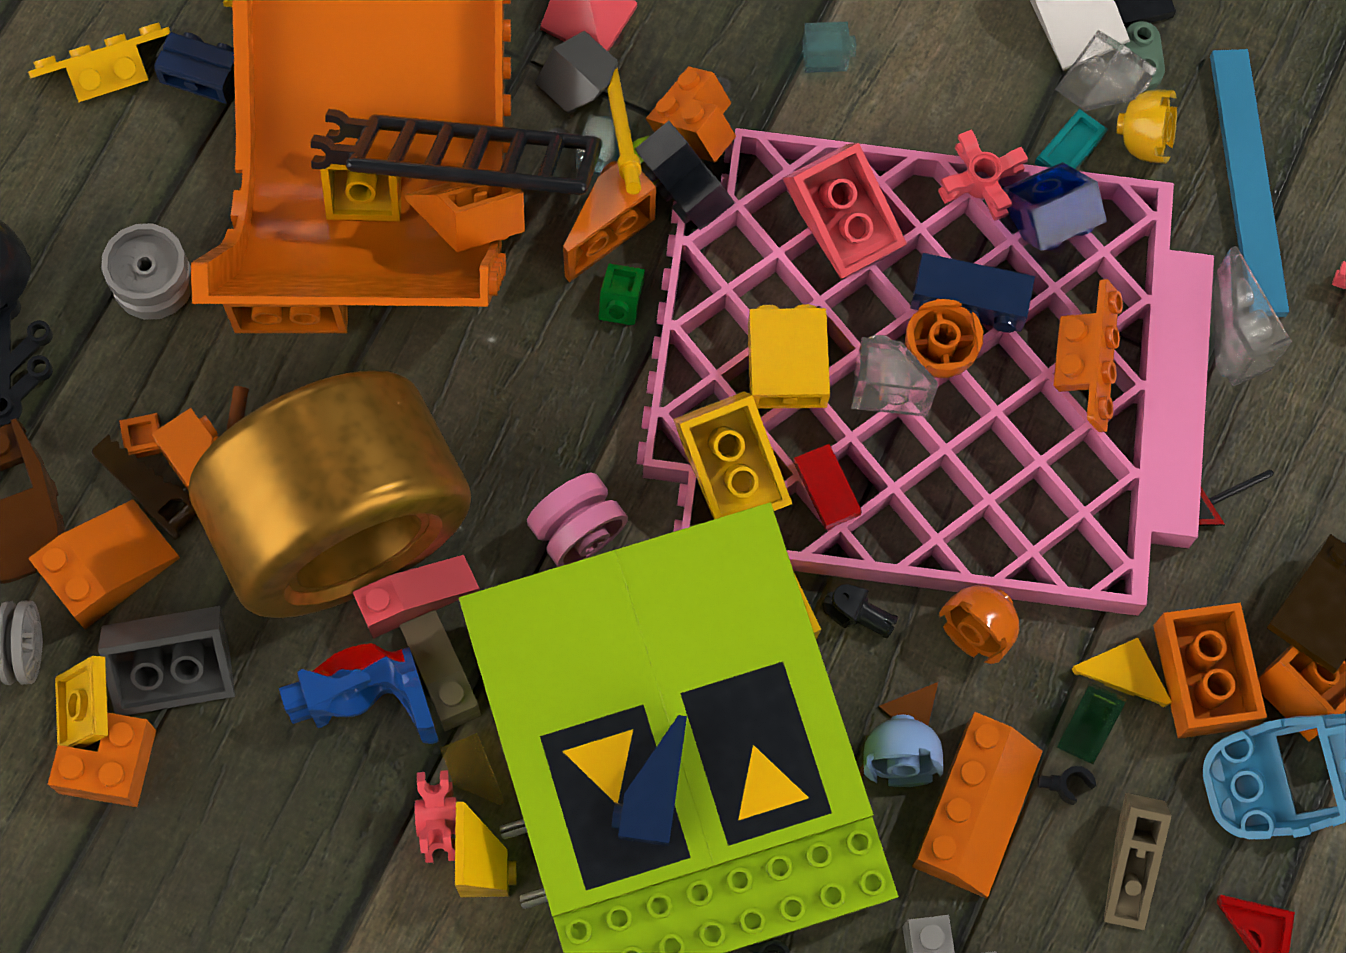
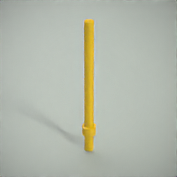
(628, 162)

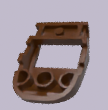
(28, 517)

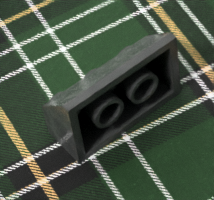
(167, 661)

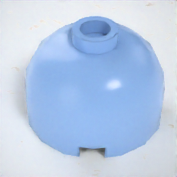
(903, 752)

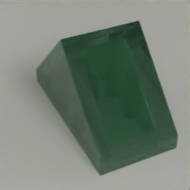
(1091, 722)

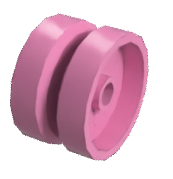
(577, 519)

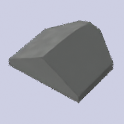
(576, 72)

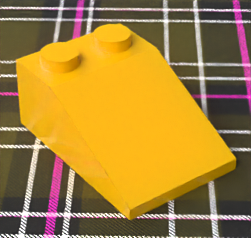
(732, 456)

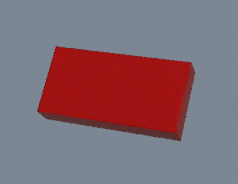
(827, 486)

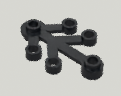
(13, 360)

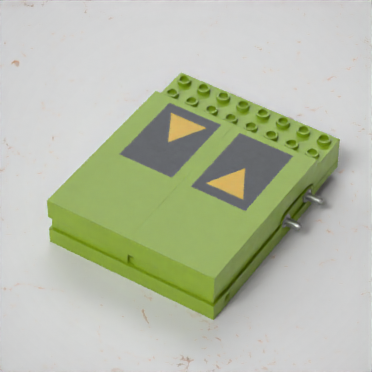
(768, 794)

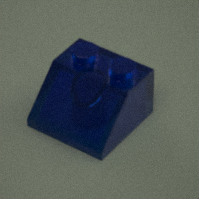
(1055, 206)

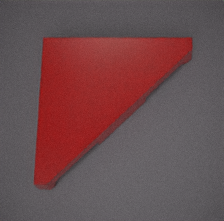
(1259, 926)

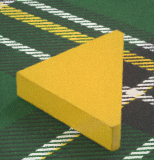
(1126, 670)

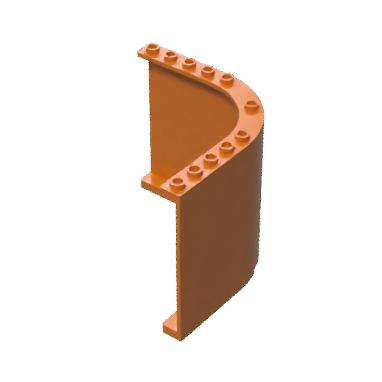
(366, 61)

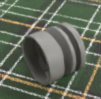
(20, 642)

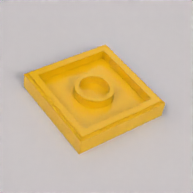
(82, 704)

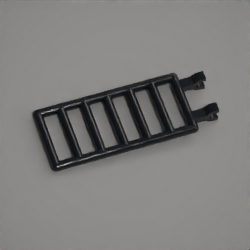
(367, 130)

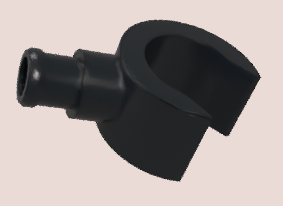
(1058, 782)

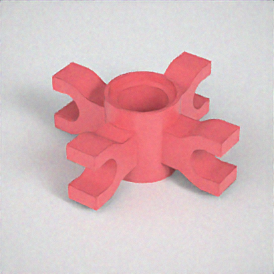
(978, 187)
(435, 816)

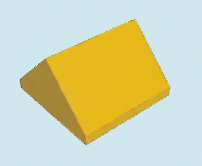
(360, 195)

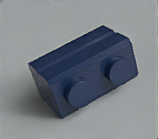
(197, 66)

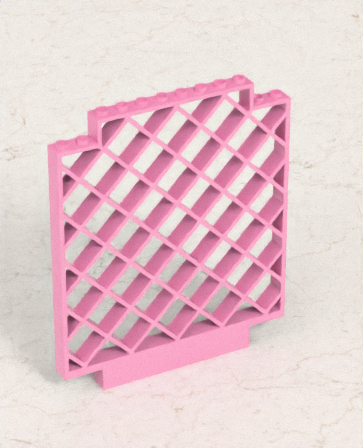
(1167, 392)

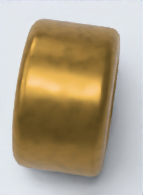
(328, 492)

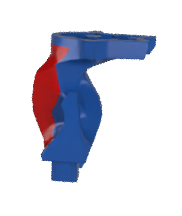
(353, 682)

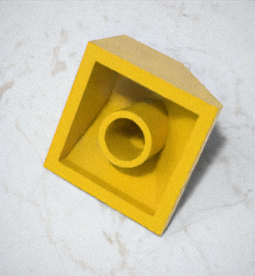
(480, 858)

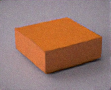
(137, 435)

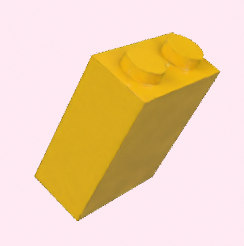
(788, 357)

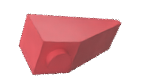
(414, 593)

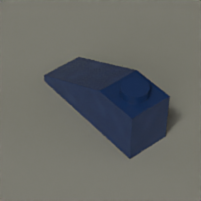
(651, 797)

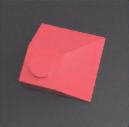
(598, 18)

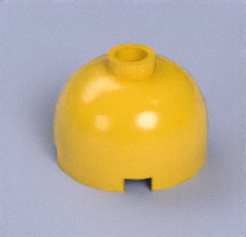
(1149, 125)

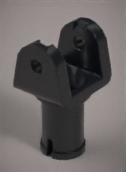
(852, 607)

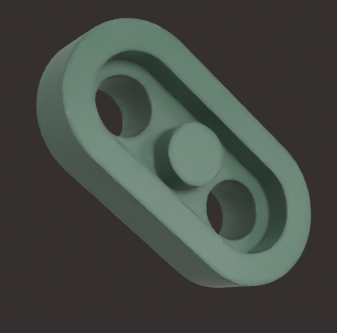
(1147, 49)

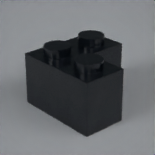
(682, 177)

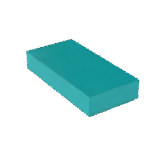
(1073, 142)

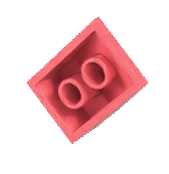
(845, 209)

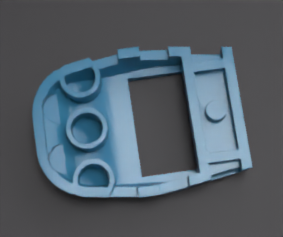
(1251, 785)

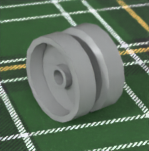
(147, 271)

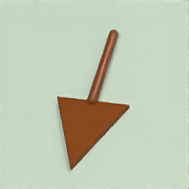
(916, 704)

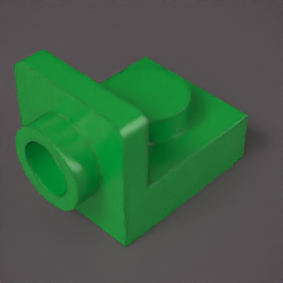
(620, 294)

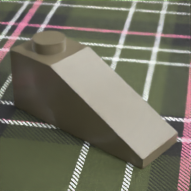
(440, 670)
(1136, 860)

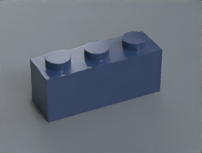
(993, 294)

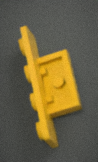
(105, 68)

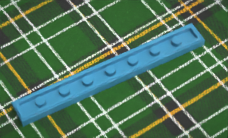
(1248, 173)

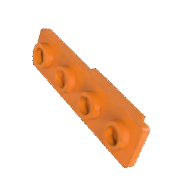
(1087, 354)

